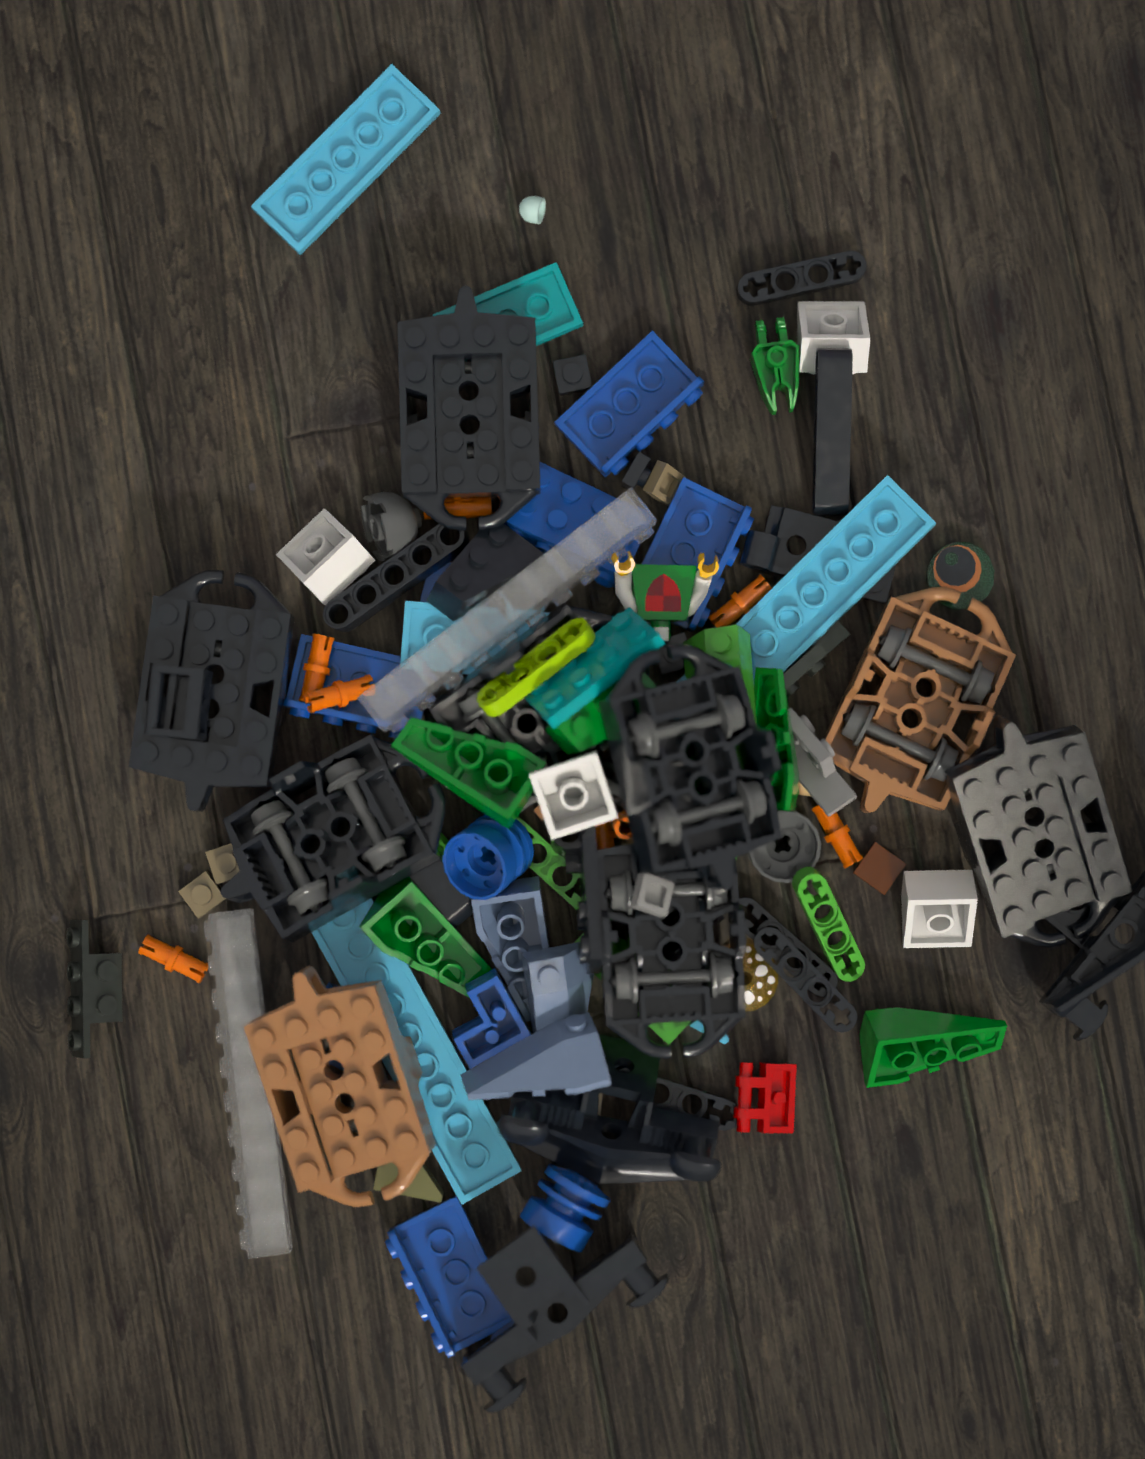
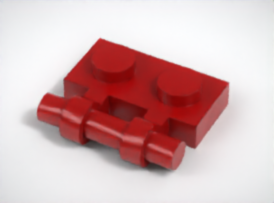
(775, 1097)

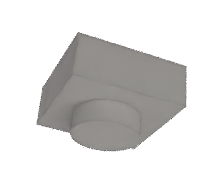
(652, 894)

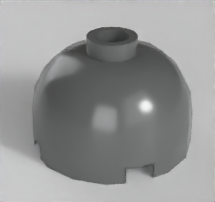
(390, 522)

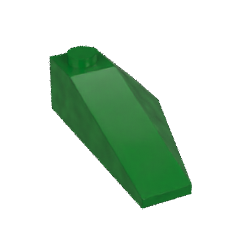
(774, 714)
(478, 769)
(416, 932)
(912, 1040)

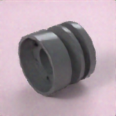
(801, 852)

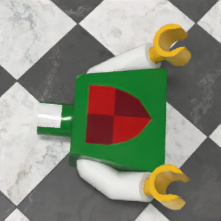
(662, 591)

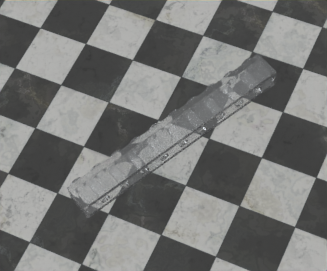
(507, 611)
(253, 1127)

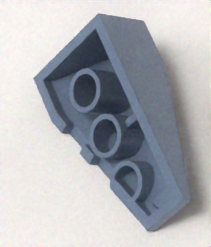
(513, 925)
(555, 984)
(555, 1057)

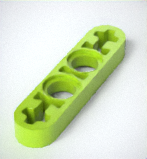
(566, 644)

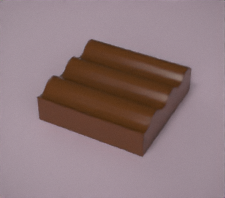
(879, 868)

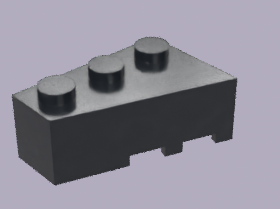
(481, 569)

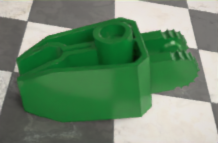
(776, 365)

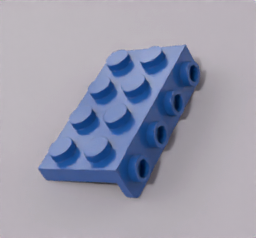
(630, 405)
(560, 511)
(699, 524)
(346, 664)
(441, 1265)

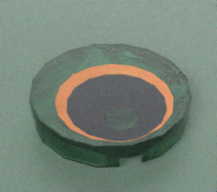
(963, 569)

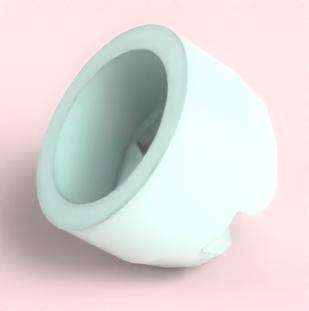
(532, 209)

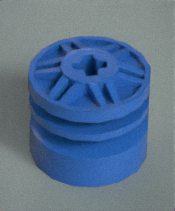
(487, 857)
(566, 1205)

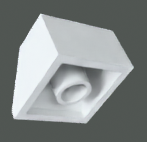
(832, 326)
(325, 557)
(574, 795)
(938, 908)

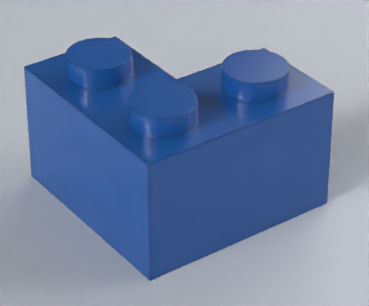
(497, 1024)

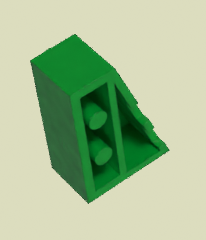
(586, 725)

